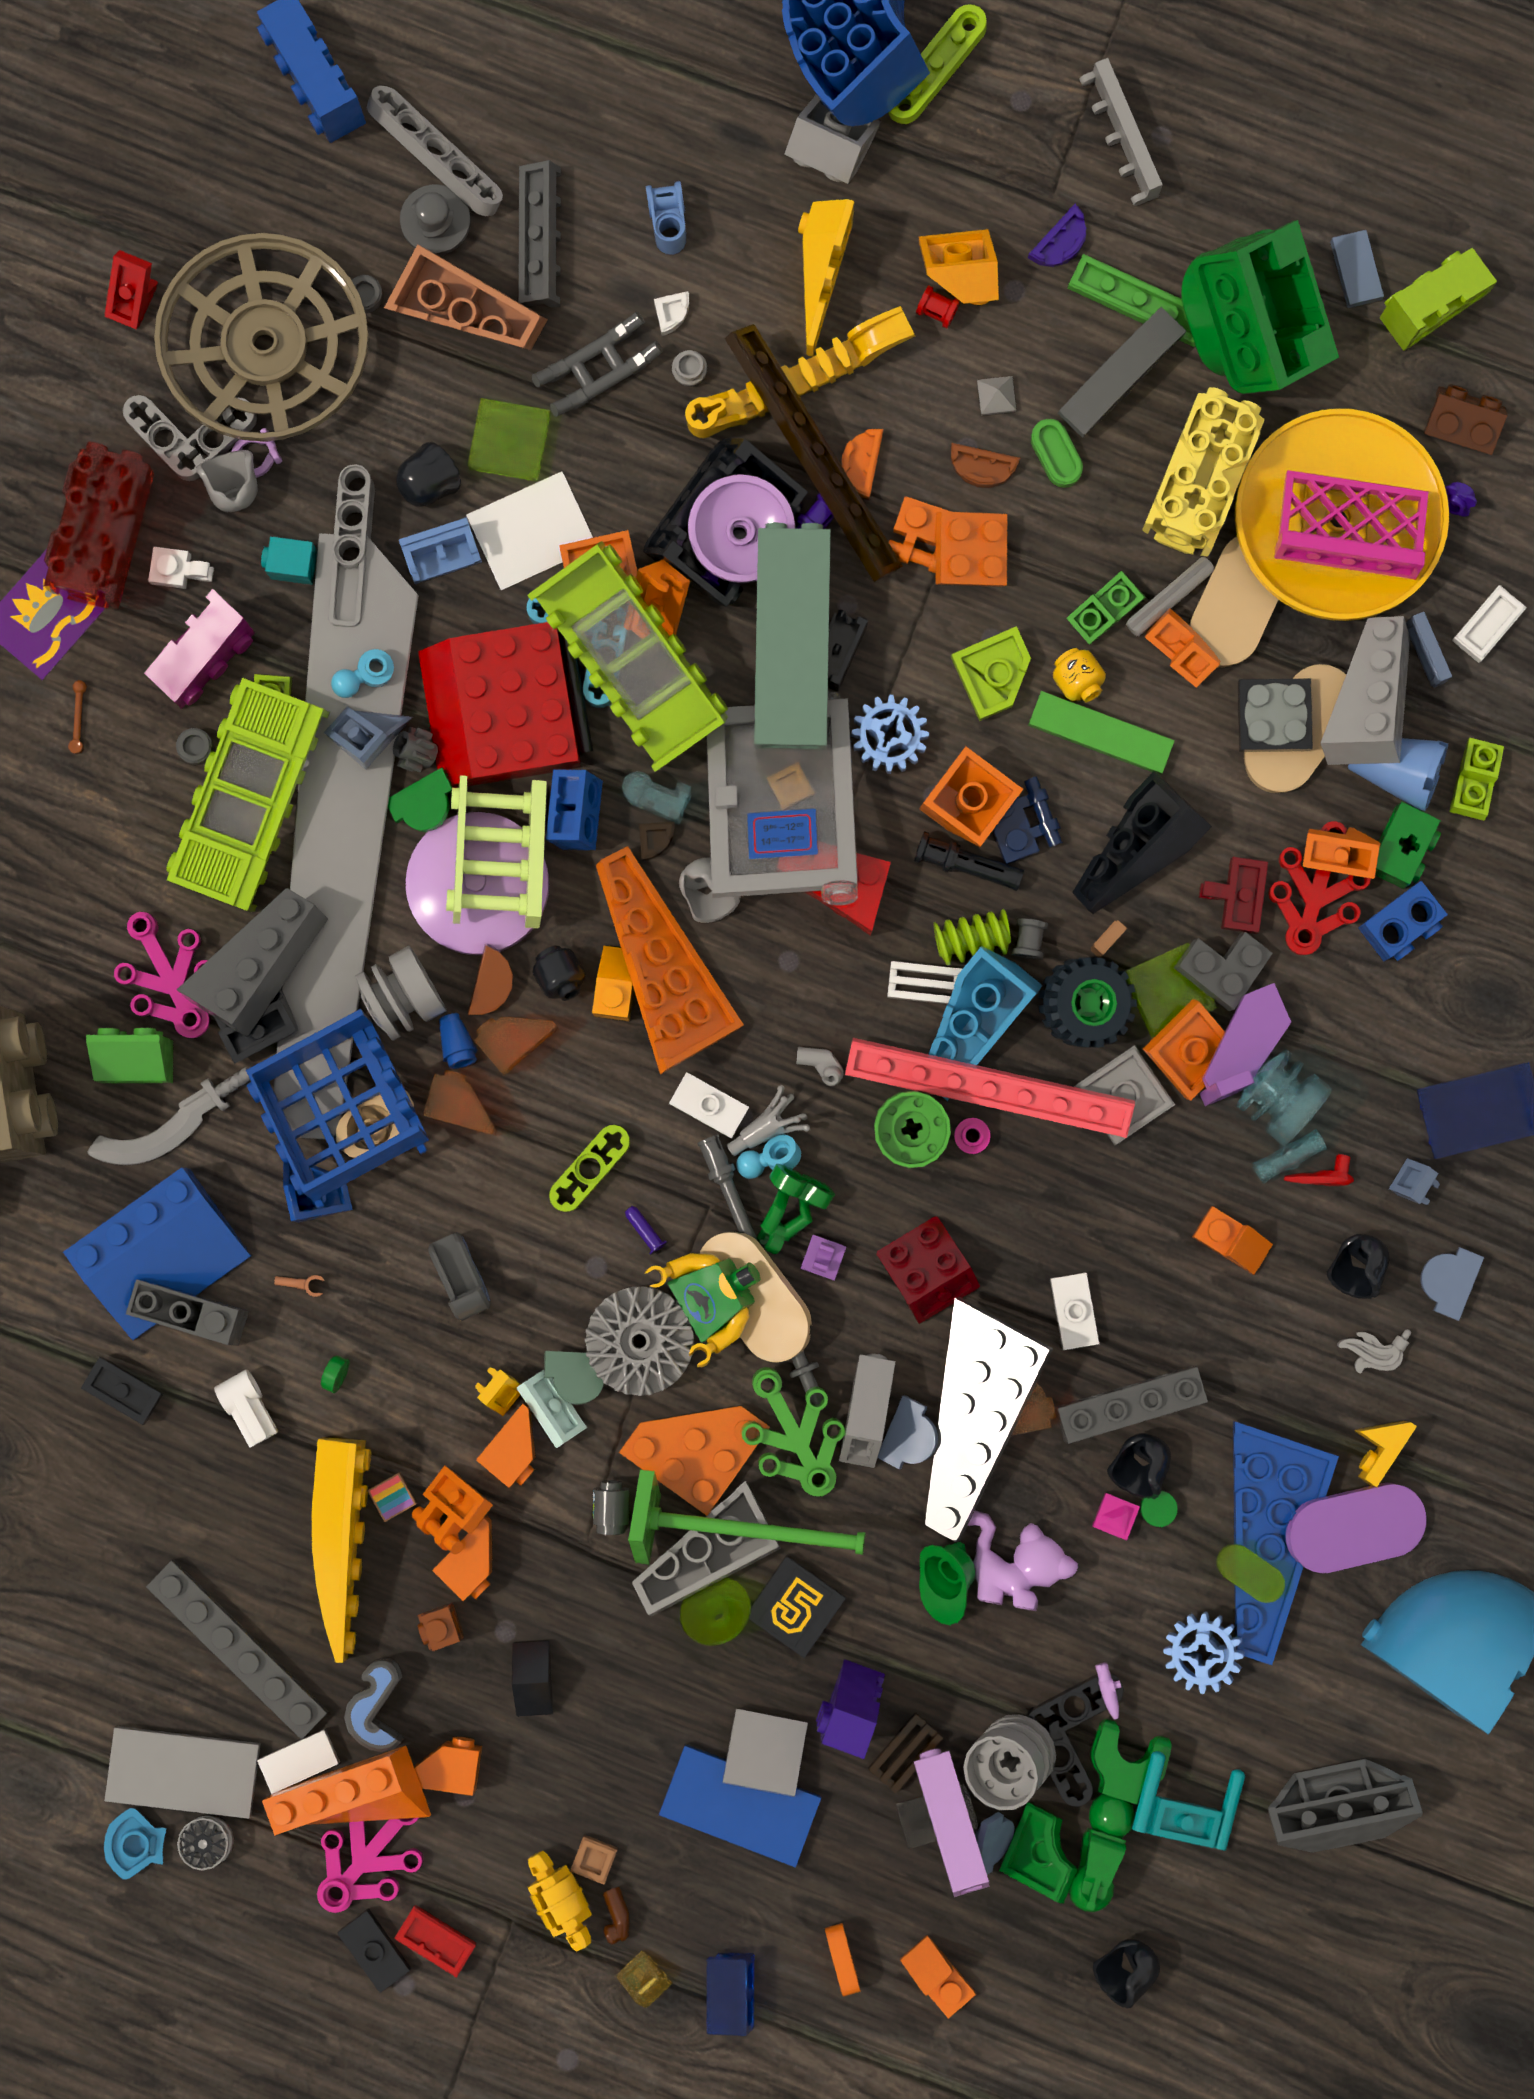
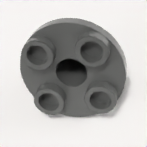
(435, 219)

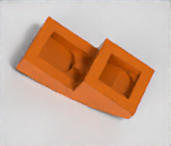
(1184, 647)

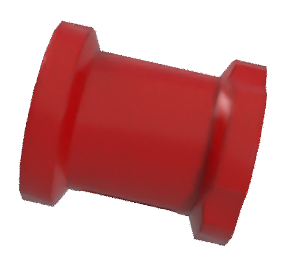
(938, 306)

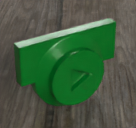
(423, 803)

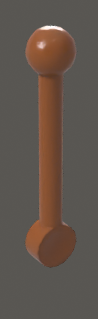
(76, 746)

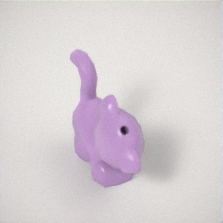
(1036, 1563)

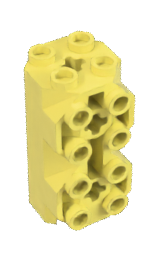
(1204, 472)

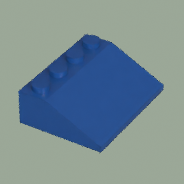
(163, 1238)

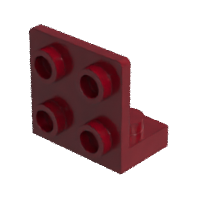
(928, 1269)

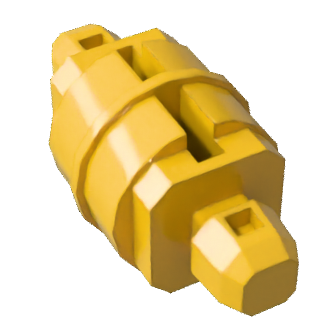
(559, 1900)

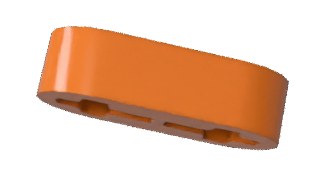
(842, 1959)

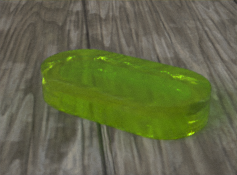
(1250, 1573)

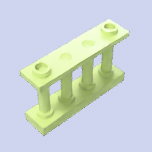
(529, 836)

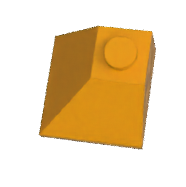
(962, 264)

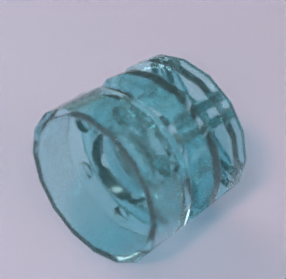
(1284, 1097)

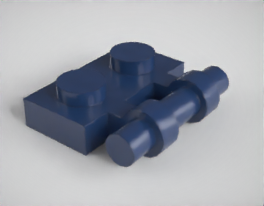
(1013, 831)

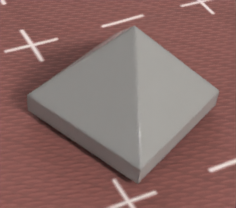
(996, 395)

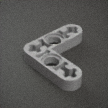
(181, 445)

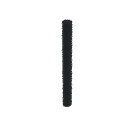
(576, 698)

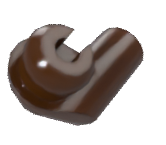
(620, 1915)

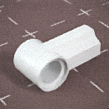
(242, 1400)

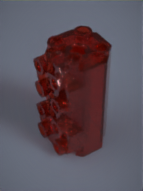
(98, 525)

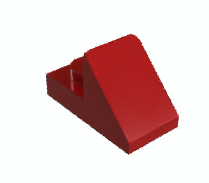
(129, 289)

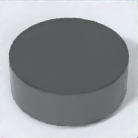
(369, 291)
(194, 746)

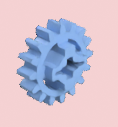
(876, 727)
(1221, 1653)

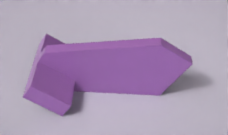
(1245, 1044)

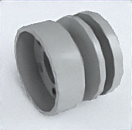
(400, 993)
(1009, 1762)

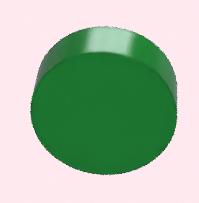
(335, 1373)
(1159, 1511)

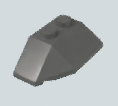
(1342, 1806)

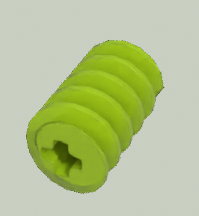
(971, 938)

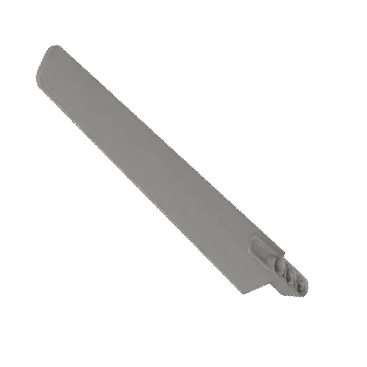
(339, 802)

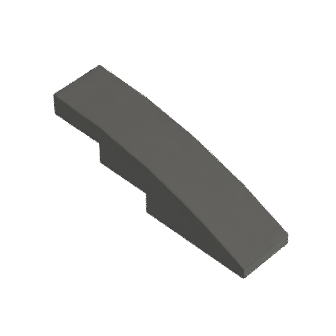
(1121, 372)

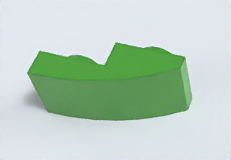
(1106, 607)

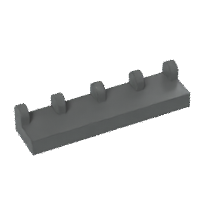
(538, 234)

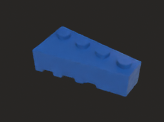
(311, 66)

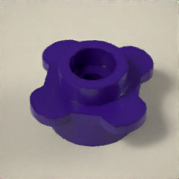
(1460, 498)

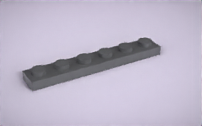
(237, 1649)

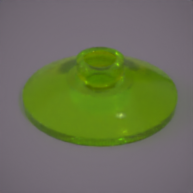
(700, 1609)

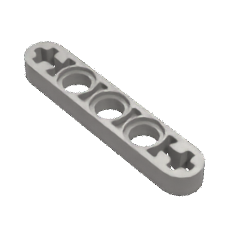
(392, 110)

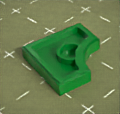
(1037, 1855)

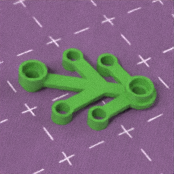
(796, 1438)

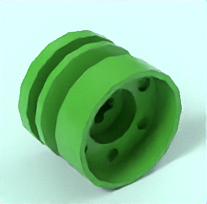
(901, 1147)

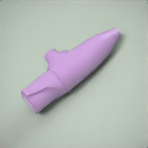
(1108, 1688)

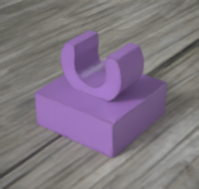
(823, 1257)

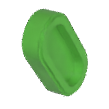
(1056, 453)

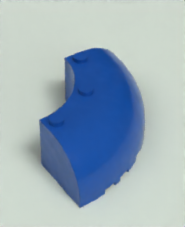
(854, 54)

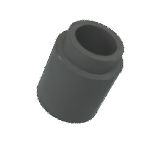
(611, 1507)

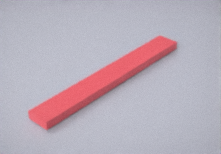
(990, 1087)

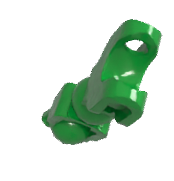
(1110, 1815)

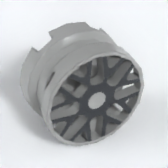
(205, 1842)

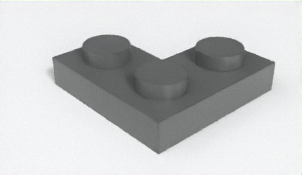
(1228, 976)

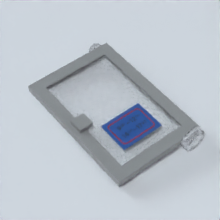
(782, 813)

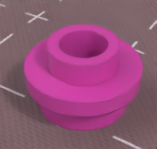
(960, 1135)

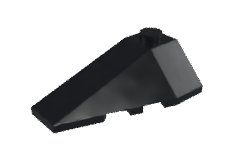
(1148, 838)

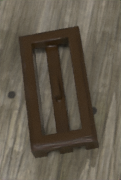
(885, 1777)

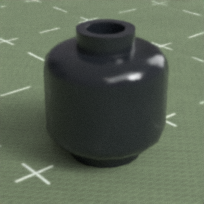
(559, 973)

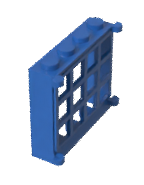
(387, 1085)

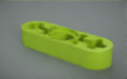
(574, 1168)

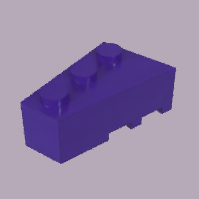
(852, 1711)

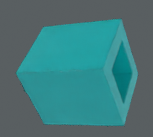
(290, 560)

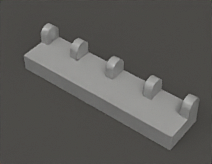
(1125, 131)

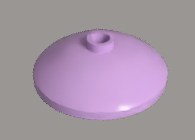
(731, 504)

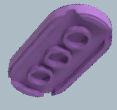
(1356, 1527)

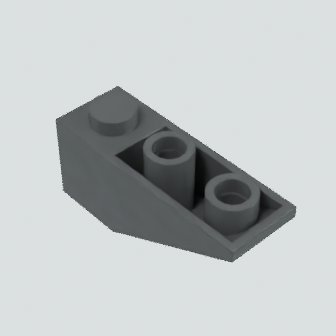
(187, 1312)

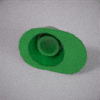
(944, 1581)

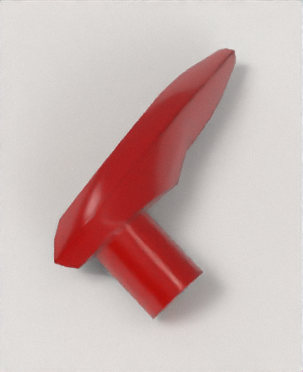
(1338, 1177)

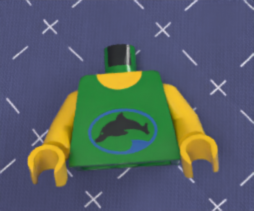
(712, 1297)

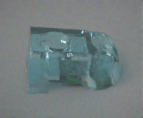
(655, 798)

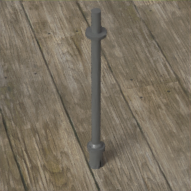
(722, 1173)

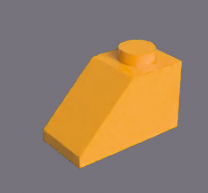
(613, 986)

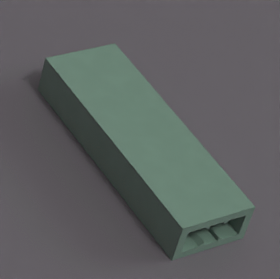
(792, 637)

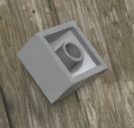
(827, 144)

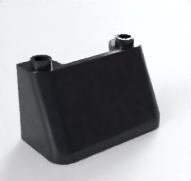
(671, 537)

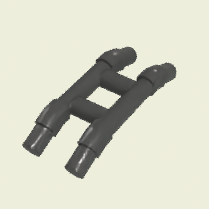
(603, 345)

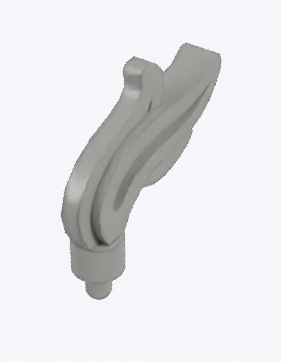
(1375, 1354)

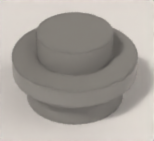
(689, 368)

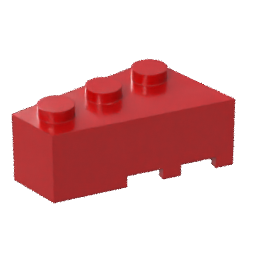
(871, 882)

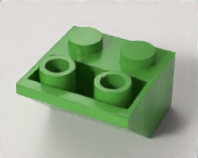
(130, 1058)

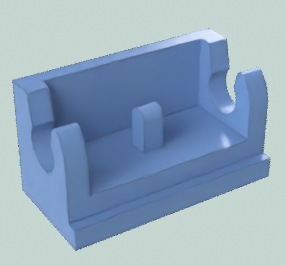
(440, 550)

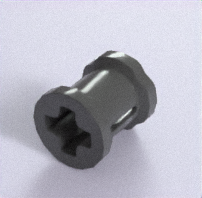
(1029, 939)

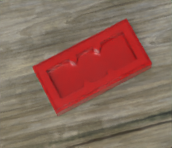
(435, 1941)

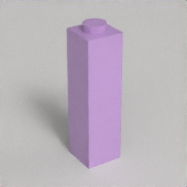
(951, 1822)

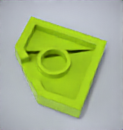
(993, 671)

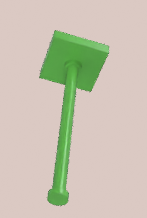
(648, 1518)

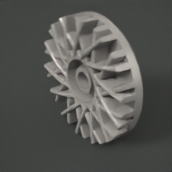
(612, 1346)

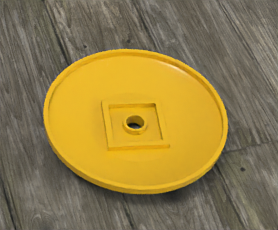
(1349, 447)

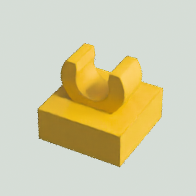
(499, 1392)

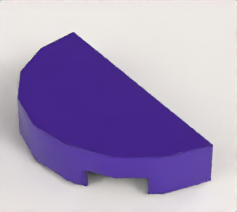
(1062, 241)

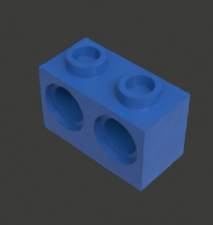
(574, 810)
(1399, 917)

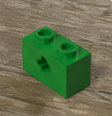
(1421, 832)

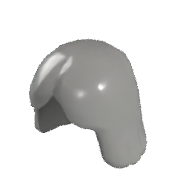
(230, 480)
(702, 906)

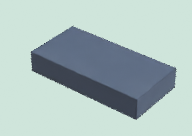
(1356, 268)
(1428, 650)

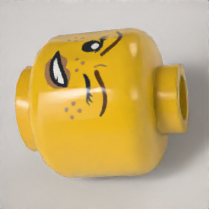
(1079, 675)

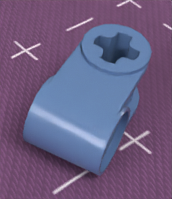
(667, 212)

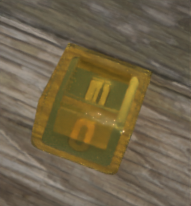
(643, 1980)

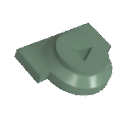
(572, 1376)

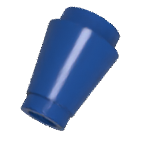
(456, 1042)

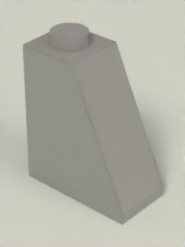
(867, 1410)

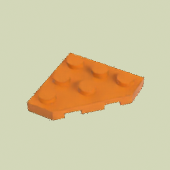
(694, 1452)

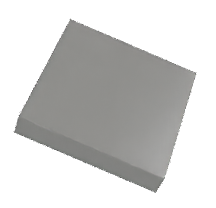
(1131, 1079)
(765, 1752)

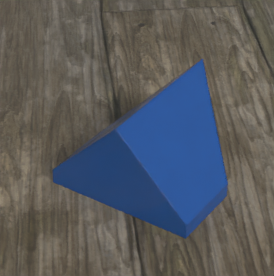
(303, 1208)

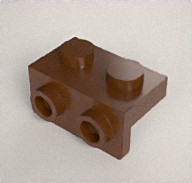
(1466, 419)

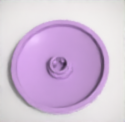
(433, 872)

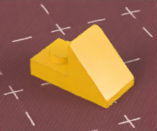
(1389, 1441)

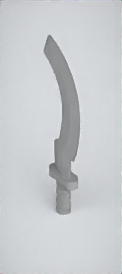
(173, 1131)

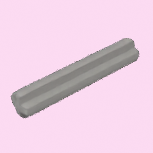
(1170, 596)

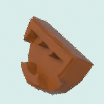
(981, 466)
(492, 983)

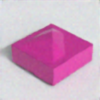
(1115, 1516)

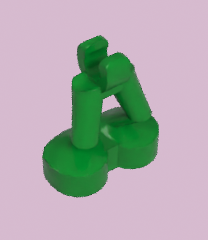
(792, 1184)

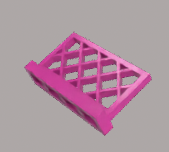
(1354, 553)

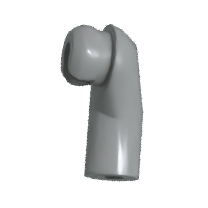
(824, 1062)

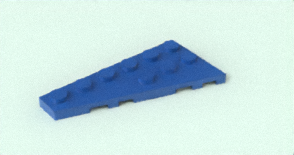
(1269, 1485)

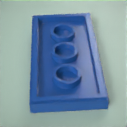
(740, 1815)

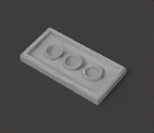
(182, 1772)

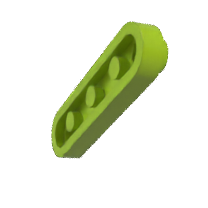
(943, 58)

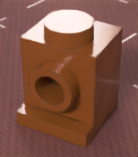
(440, 1627)

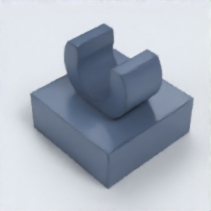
(1414, 1181)

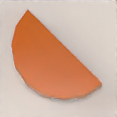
(860, 460)

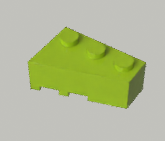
(1436, 297)

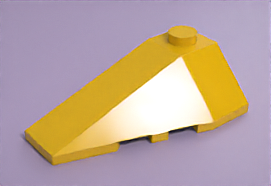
(824, 245)

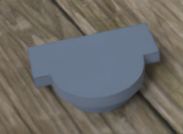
(1450, 1280)
(910, 1437)
(994, 1839)

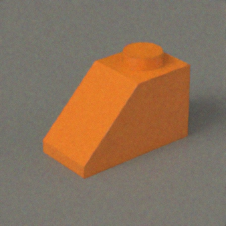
(511, 1449)
(468, 1570)
(451, 1767)

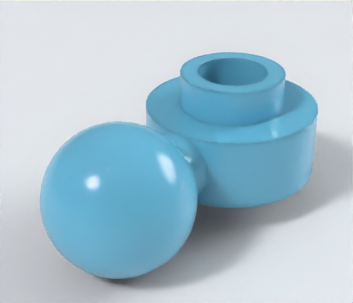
(347, 682)
(752, 1164)

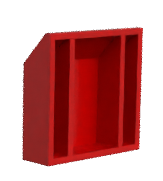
(499, 705)

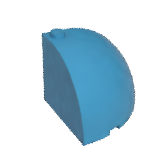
(1459, 1641)

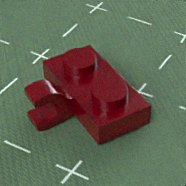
(1241, 894)

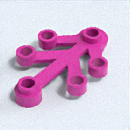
(169, 979)
(364, 1860)

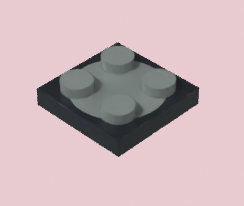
(1275, 715)

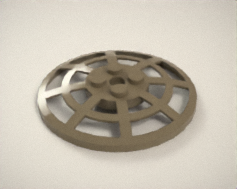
(257, 319)

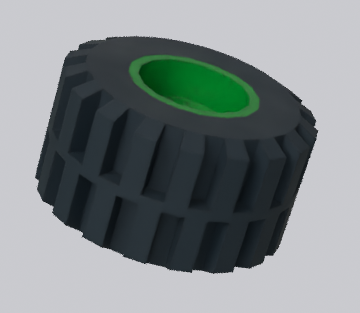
(1087, 1002)

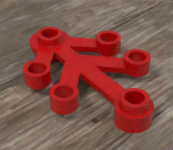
(1315, 896)

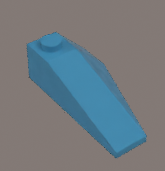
(982, 1006)

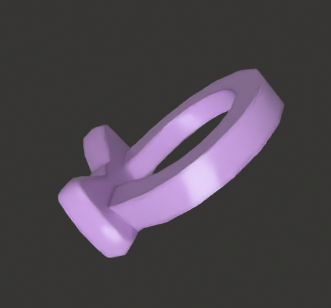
(273, 455)

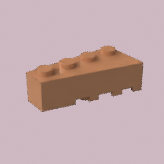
(454, 298)

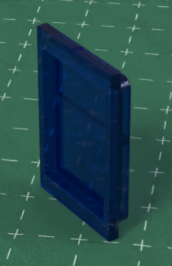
(1479, 1110)

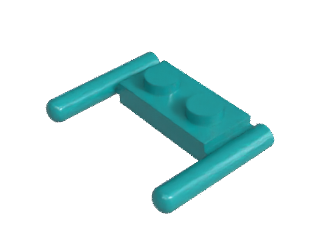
(1182, 1819)

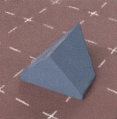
(365, 733)

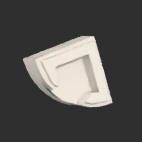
(671, 311)

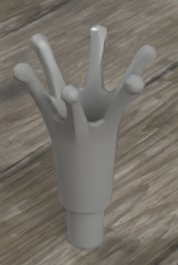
(768, 1125)

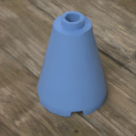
(1412, 778)

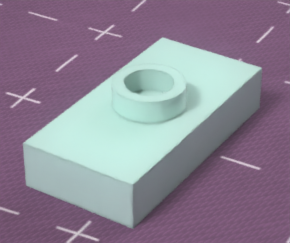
(552, 1412)

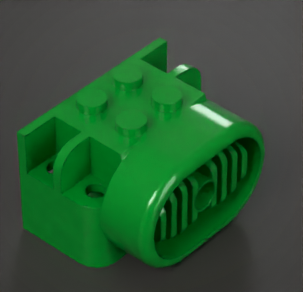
(1258, 311)

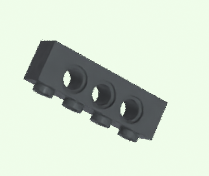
(1130, 1404)

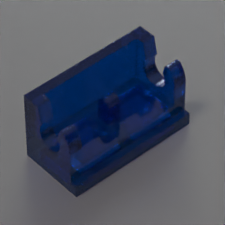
(730, 1994)

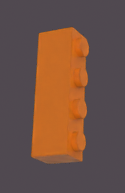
(364, 1791)

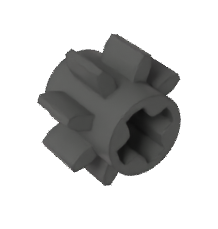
(415, 749)

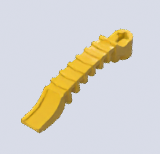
(863, 346)

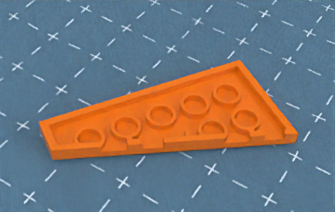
(671, 983)

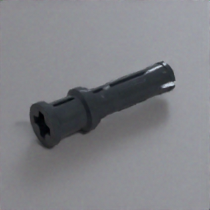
(951, 857)

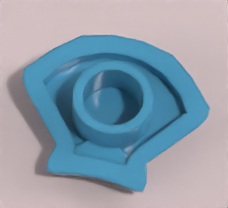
(132, 1844)

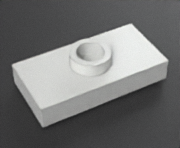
(709, 1105)
(1074, 1311)

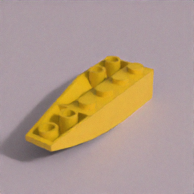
(335, 1535)

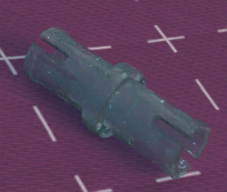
(1289, 1156)

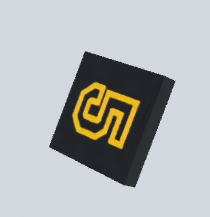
(795, 1606)

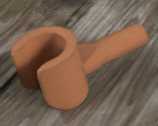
(298, 1283)

